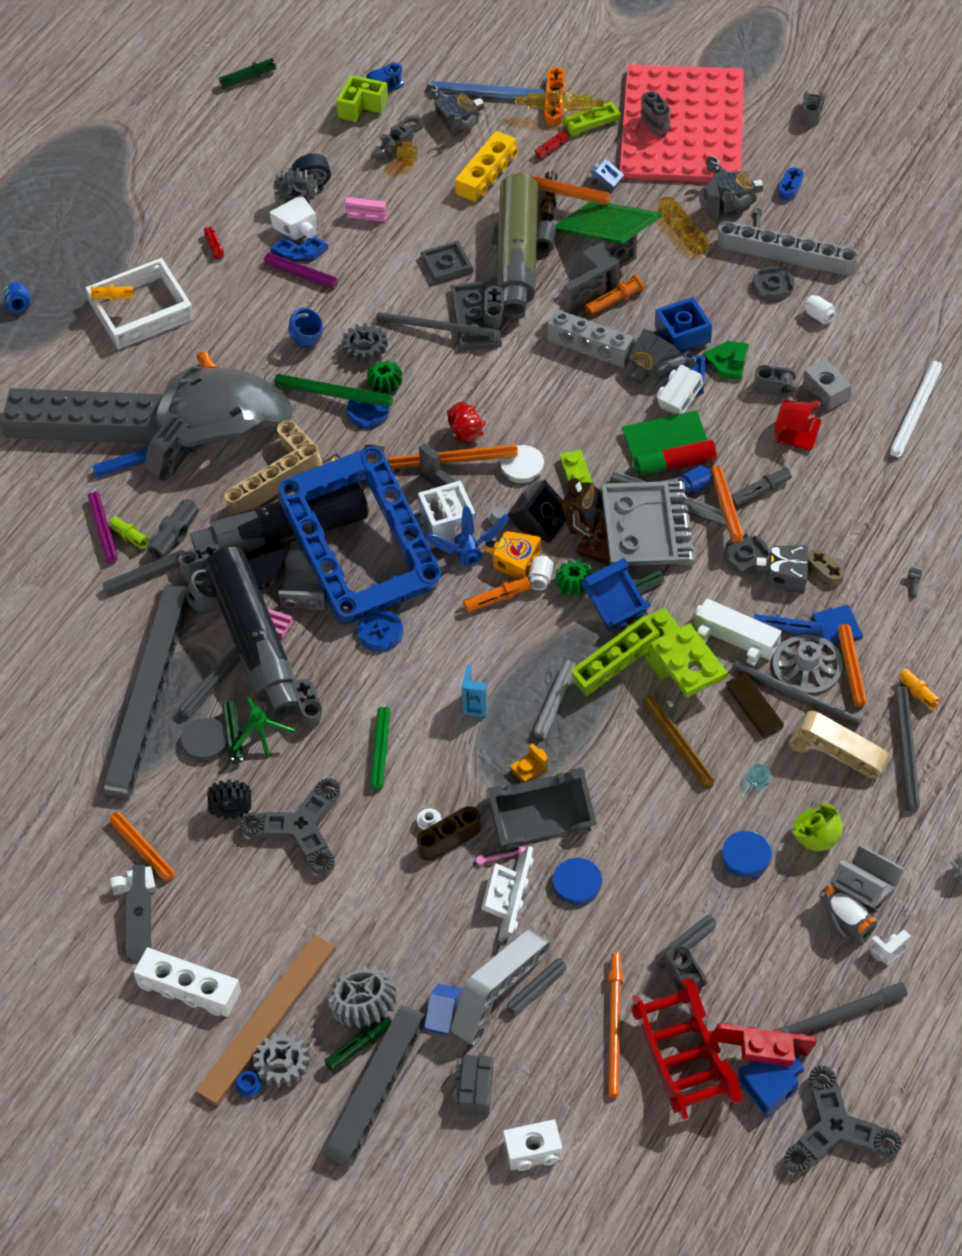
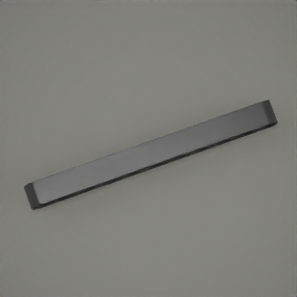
(146, 693)

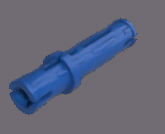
(792, 625)

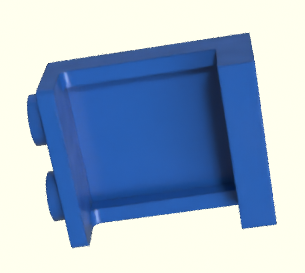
(615, 595)

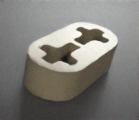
(827, 566)

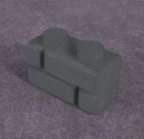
(474, 1085)

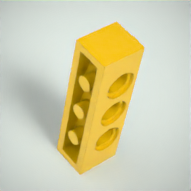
(486, 166)

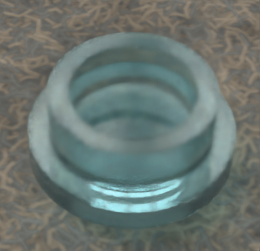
(759, 775)

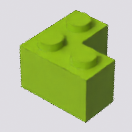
(361, 94)

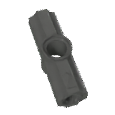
(173, 529)

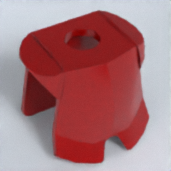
(797, 425)

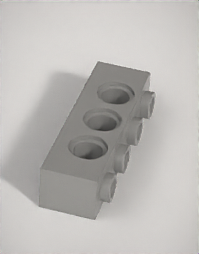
(590, 338)

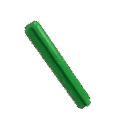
(380, 748)

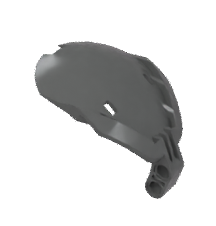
(199, 410)

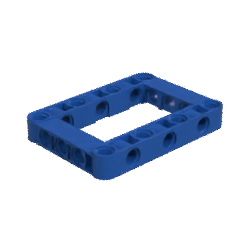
(397, 515)

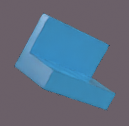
(474, 695)

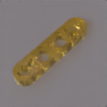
(686, 224)

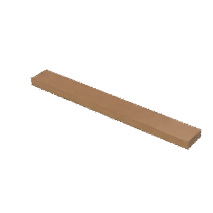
(265, 1020)

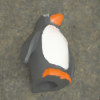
(848, 914)

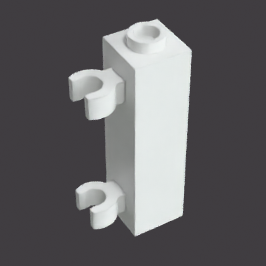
(738, 630)

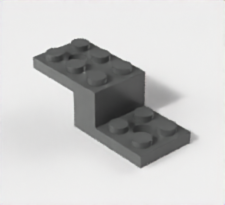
(599, 273)

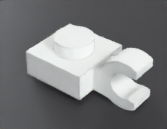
(122, 884)

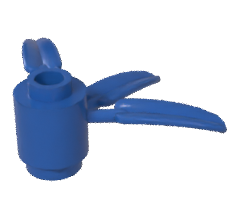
(465, 542)

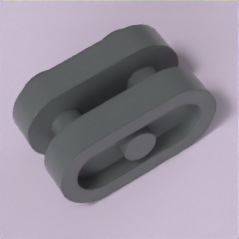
(655, 113)

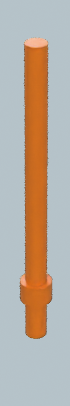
(615, 979)

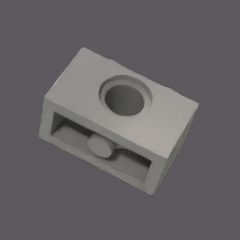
(827, 384)

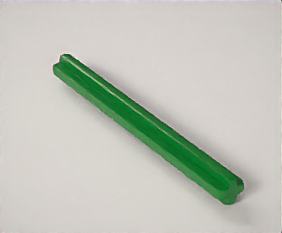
(333, 390)

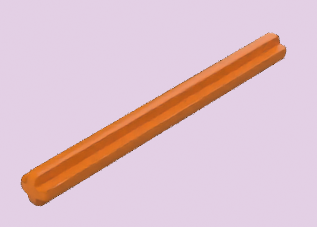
(457, 456)

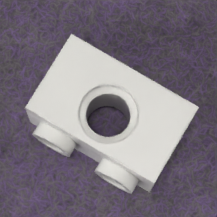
(542, 1134)

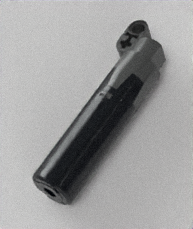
(269, 526)
(258, 639)

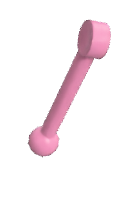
(481, 860)

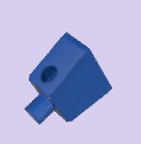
(770, 1084)

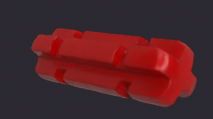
(551, 145)
(213, 242)

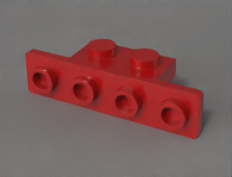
(764, 1045)

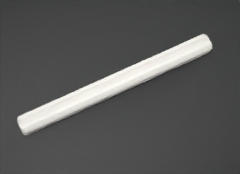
(915, 409)

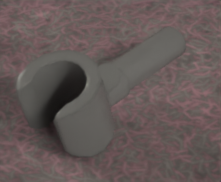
(915, 574)

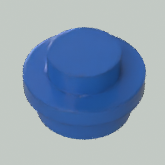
(248, 1084)

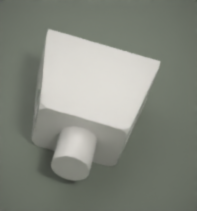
(295, 219)

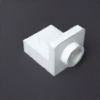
(891, 949)

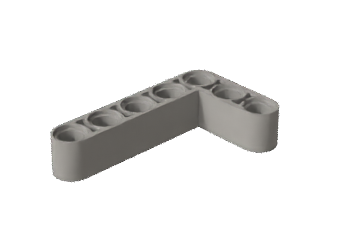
(494, 980)

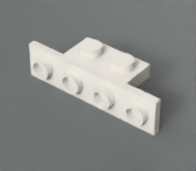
(505, 892)

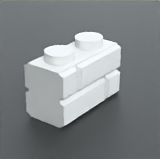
(680, 390)

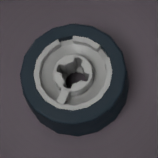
(316, 165)

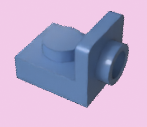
(606, 174)

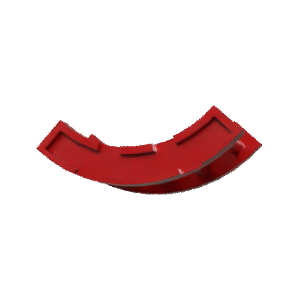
(719, 1069)

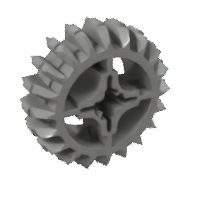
(362, 997)

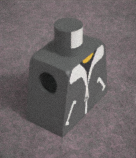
(786, 567)

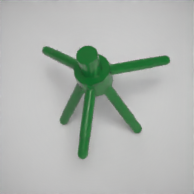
(258, 722)

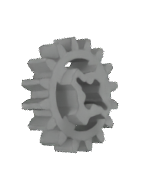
(280, 1064)

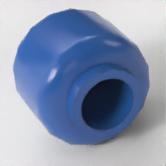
(16, 297)

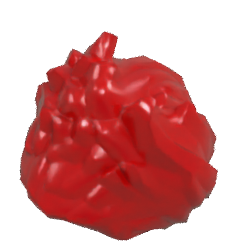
(465, 422)

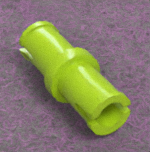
(129, 533)

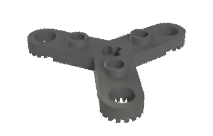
(286, 825)
(853, 1132)

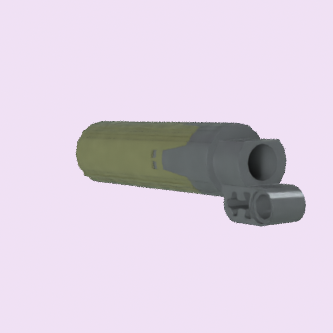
(514, 251)

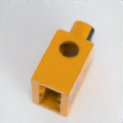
(514, 553)

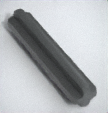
(688, 938)
(536, 986)

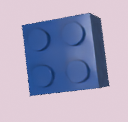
(683, 325)

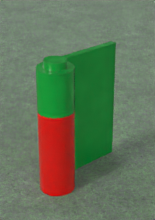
(668, 444)

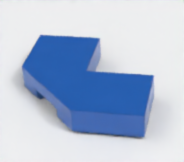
(307, 251)

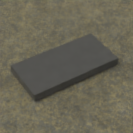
(468, 310)

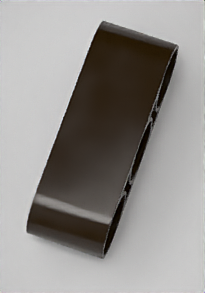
(442, 842)

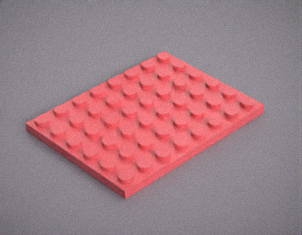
(703, 122)

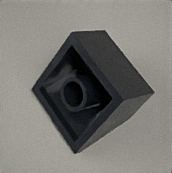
(538, 511)

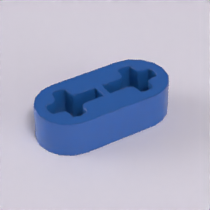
(786, 183)

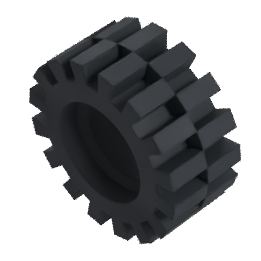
(229, 799)

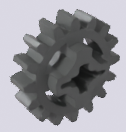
(293, 184)
(364, 343)

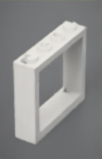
(153, 323)

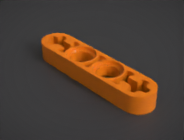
(551, 83)

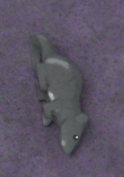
(399, 134)

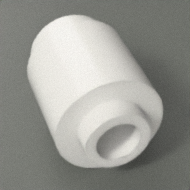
(820, 309)
(540, 572)

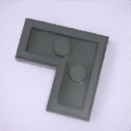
(431, 467)

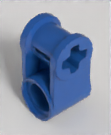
(390, 77)

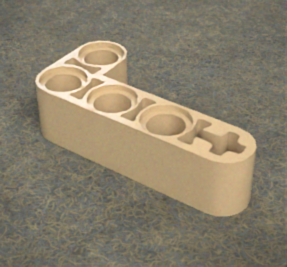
(839, 743)

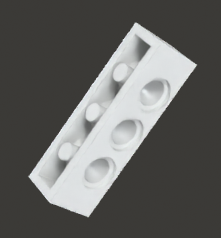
(179, 971)

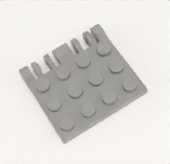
(645, 525)

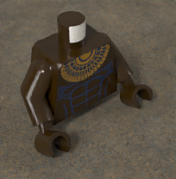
(582, 510)

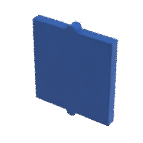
(833, 619)

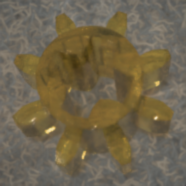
(407, 153)

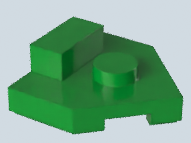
(728, 359)

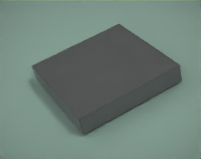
(446, 262)

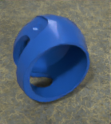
(305, 330)

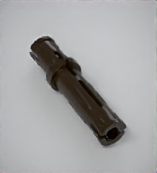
(548, 201)

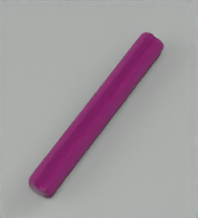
(300, 270)
(102, 527)

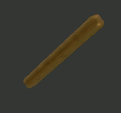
(678, 741)

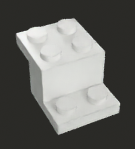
(441, 510)

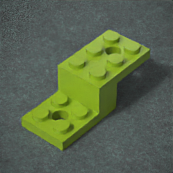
(678, 651)

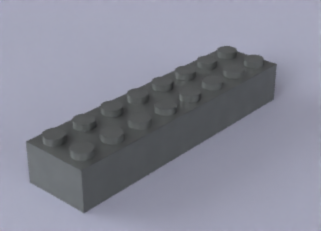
(81, 415)

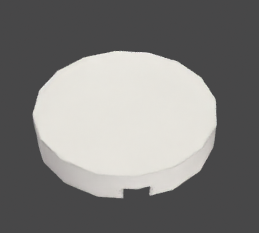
(524, 466)

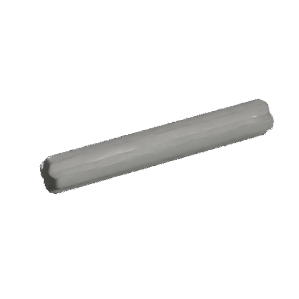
(554, 700)

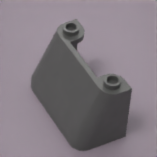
(541, 808)

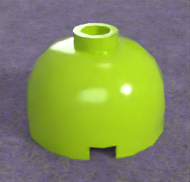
(818, 828)

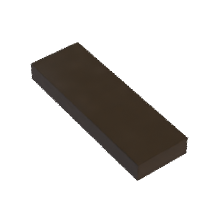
(754, 705)

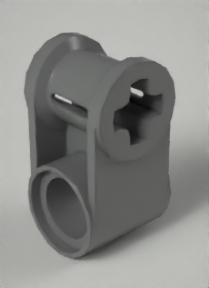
(812, 108)
(772, 379)
(687, 969)

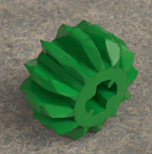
(384, 377)
(571, 576)

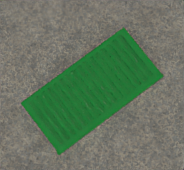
(607, 222)

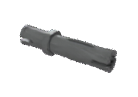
(766, 484)

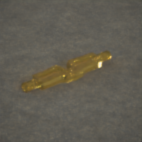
(548, 101)

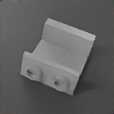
(300, 584)
(867, 877)

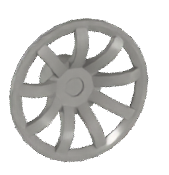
(808, 659)

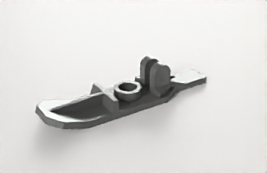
(138, 927)

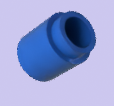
(696, 479)

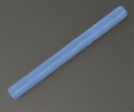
(484, 90)

